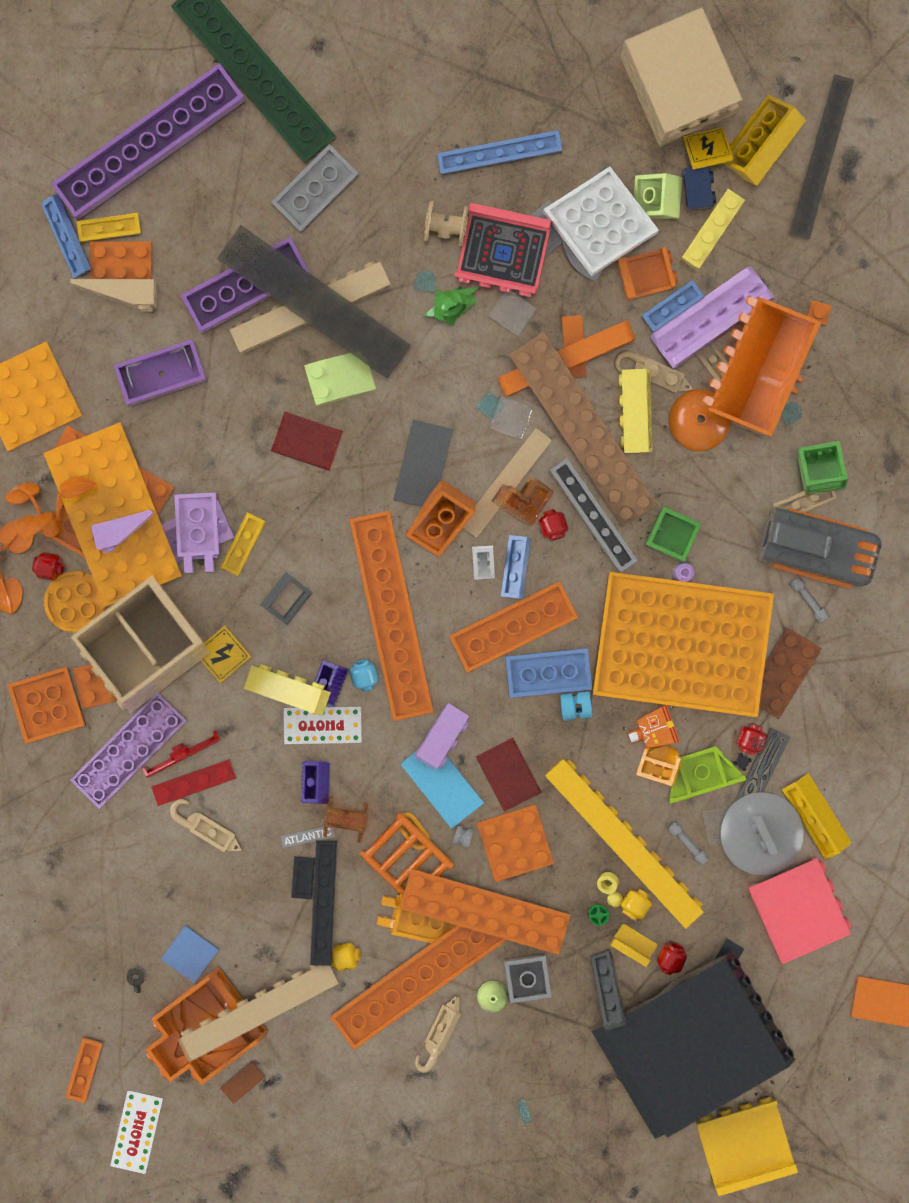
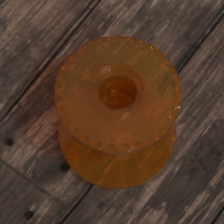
(345, 819)

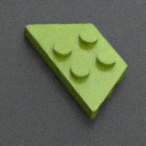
(703, 773)

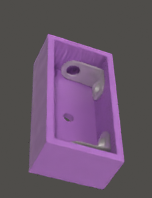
(141, 378)

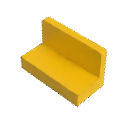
(633, 944)

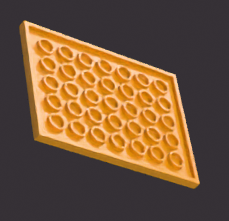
(683, 644)

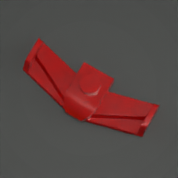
(181, 752)

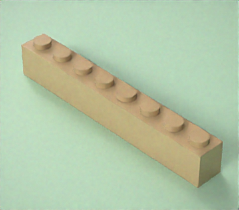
(281, 320)
(257, 1011)

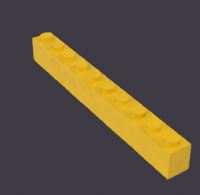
(623, 842)

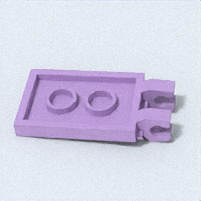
(197, 529)

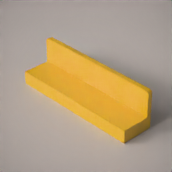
(817, 816)

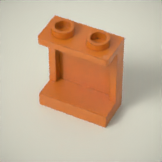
(647, 273)

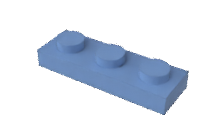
(672, 306)
(515, 567)

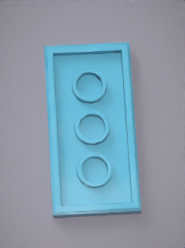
(444, 789)

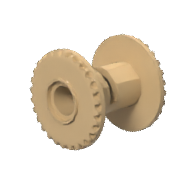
(445, 227)

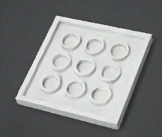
(600, 221)

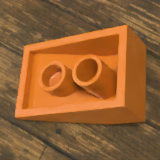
(441, 518)

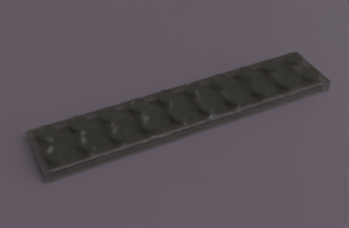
(313, 301)

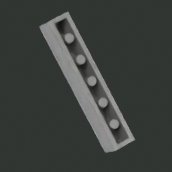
(593, 515)

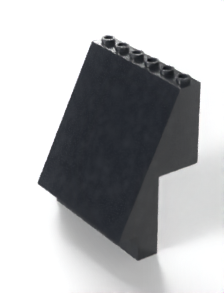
(695, 1046)

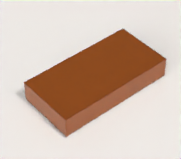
(242, 1082)

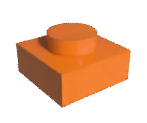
(819, 311)

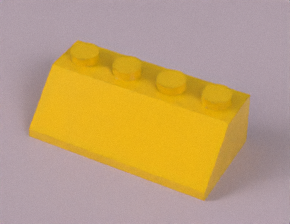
(764, 139)

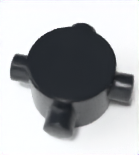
(742, 761)

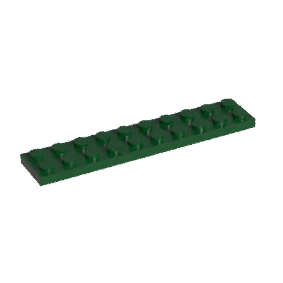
(256, 75)

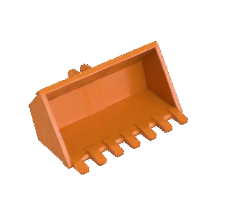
(762, 366)

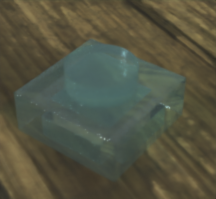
(488, 404)

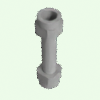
(820, 613)
(676, 830)

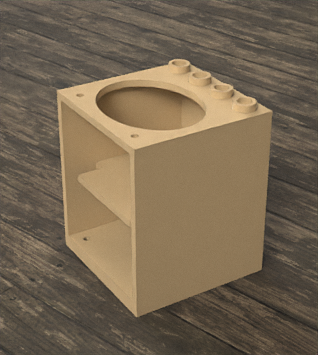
(680, 76)
(140, 645)

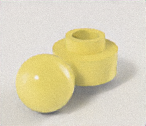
(614, 898)

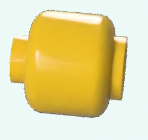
(636, 904)
(345, 957)

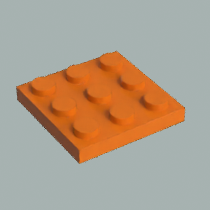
(46, 705)
(515, 843)

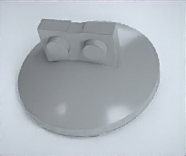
(761, 833)

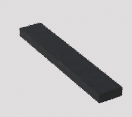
(323, 903)

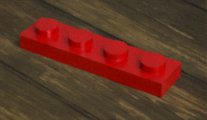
(193, 782)

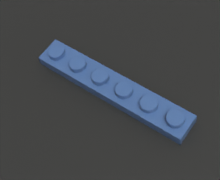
(499, 152)

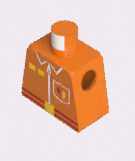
(655, 729)

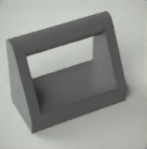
(277, 590)

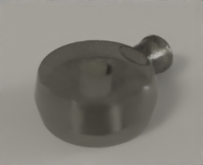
(136, 982)

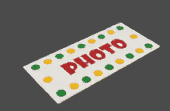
(335, 726)
(136, 1132)

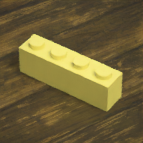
(712, 230)
(636, 410)
(287, 690)

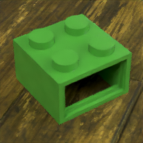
(822, 468)
(673, 534)

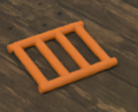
(415, 835)

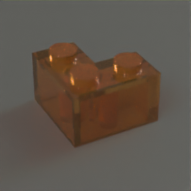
(524, 504)

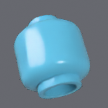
(363, 675)

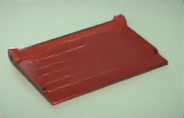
(307, 441)
(508, 774)

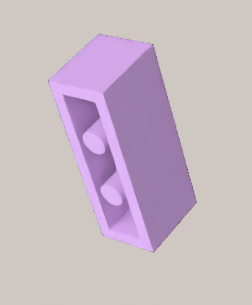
(442, 737)

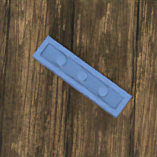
(65, 236)

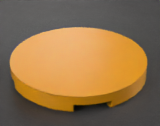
(73, 601)

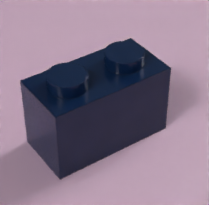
(698, 189)

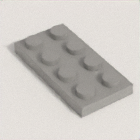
(315, 188)

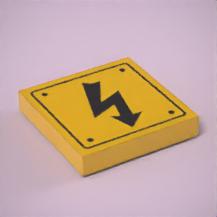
(708, 148)
(225, 654)

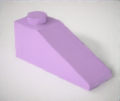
(115, 532)

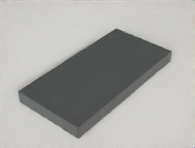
(422, 462)

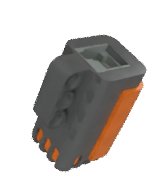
(820, 548)

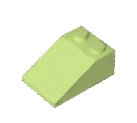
(338, 378)

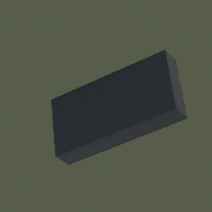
(303, 877)

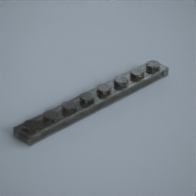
(821, 156)

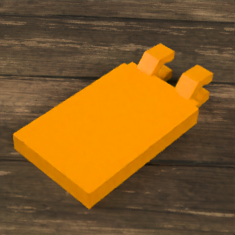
(411, 924)

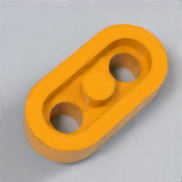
(419, 846)

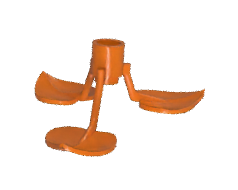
(30, 524)
(10, 589)

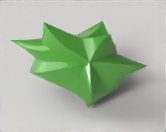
(452, 304)

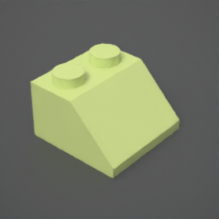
(659, 195)

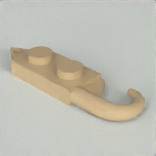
(660, 374)
(205, 828)
(440, 1034)

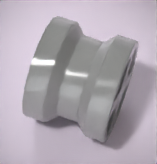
(462, 837)

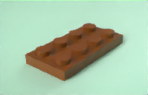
(786, 670)

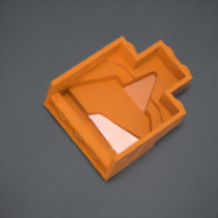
(195, 1005)

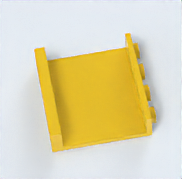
(746, 1146)

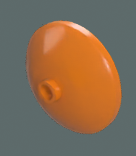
(688, 430)

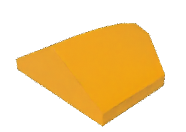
(660, 764)

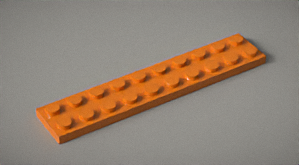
(391, 615)
(412, 983)

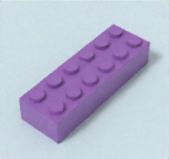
(230, 293)

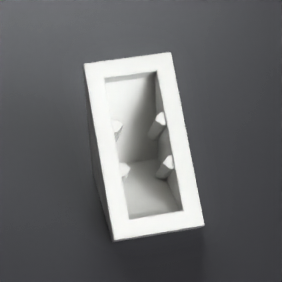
(483, 562)

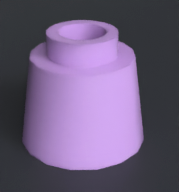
(683, 572)

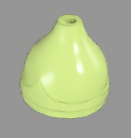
(492, 996)

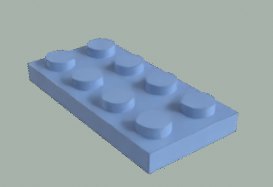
(548, 673)

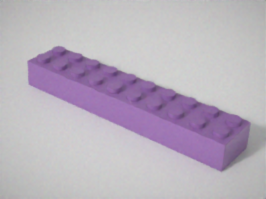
(148, 141)

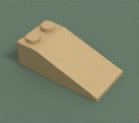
(131, 292)

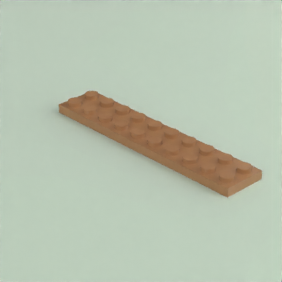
(583, 429)

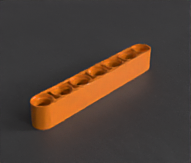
(576, 354)

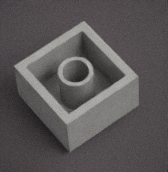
(527, 978)

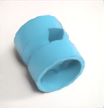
(568, 707)

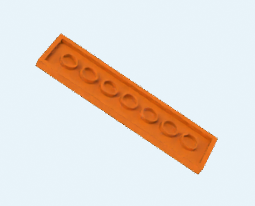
(485, 911)

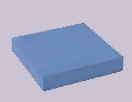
(189, 954)

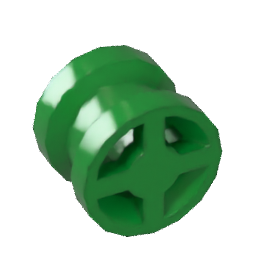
(600, 917)

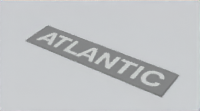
(305, 837)

